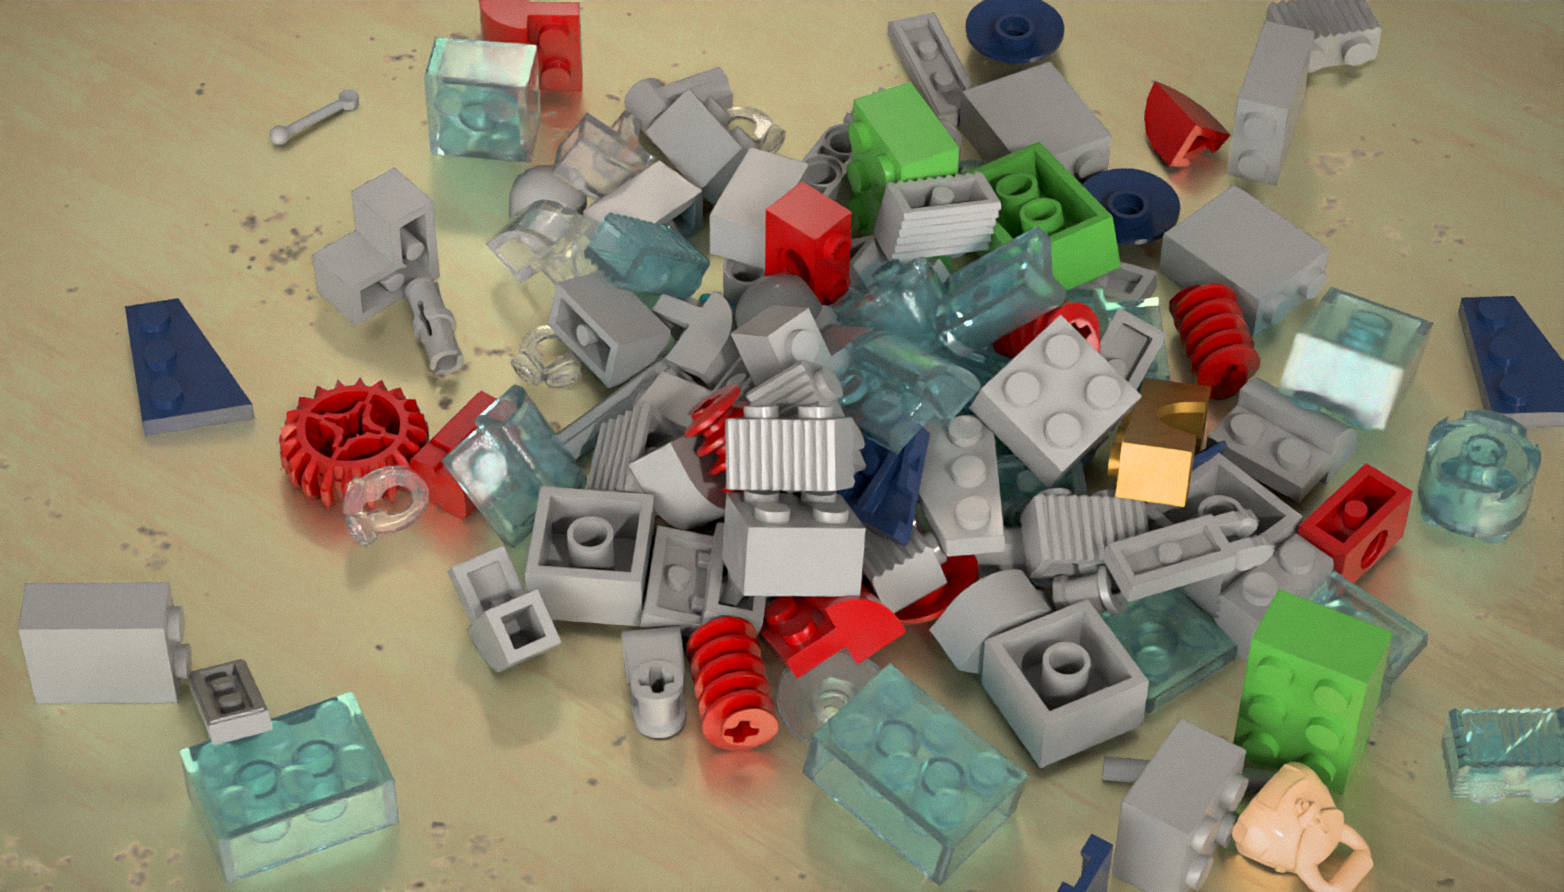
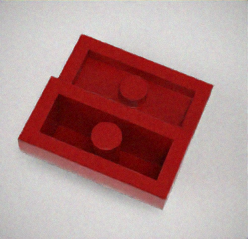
(549, 26)
(814, 628)

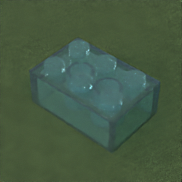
(1355, 359)
(914, 773)
(290, 788)

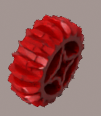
(347, 436)

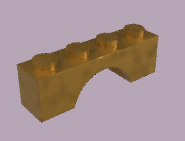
(1159, 442)

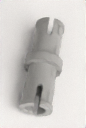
(434, 326)

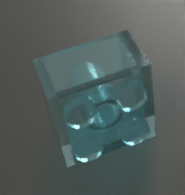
(483, 99)

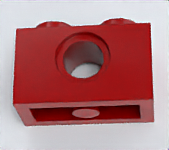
(811, 240)
(1359, 521)

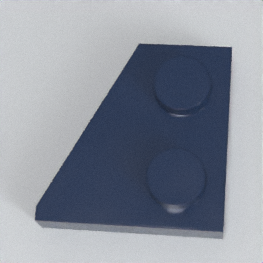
(888, 487)

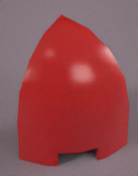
(1180, 126)

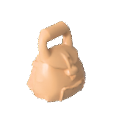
(1297, 827)

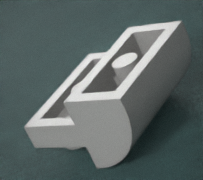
(1283, 442)
(692, 583)

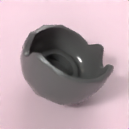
(775, 289)

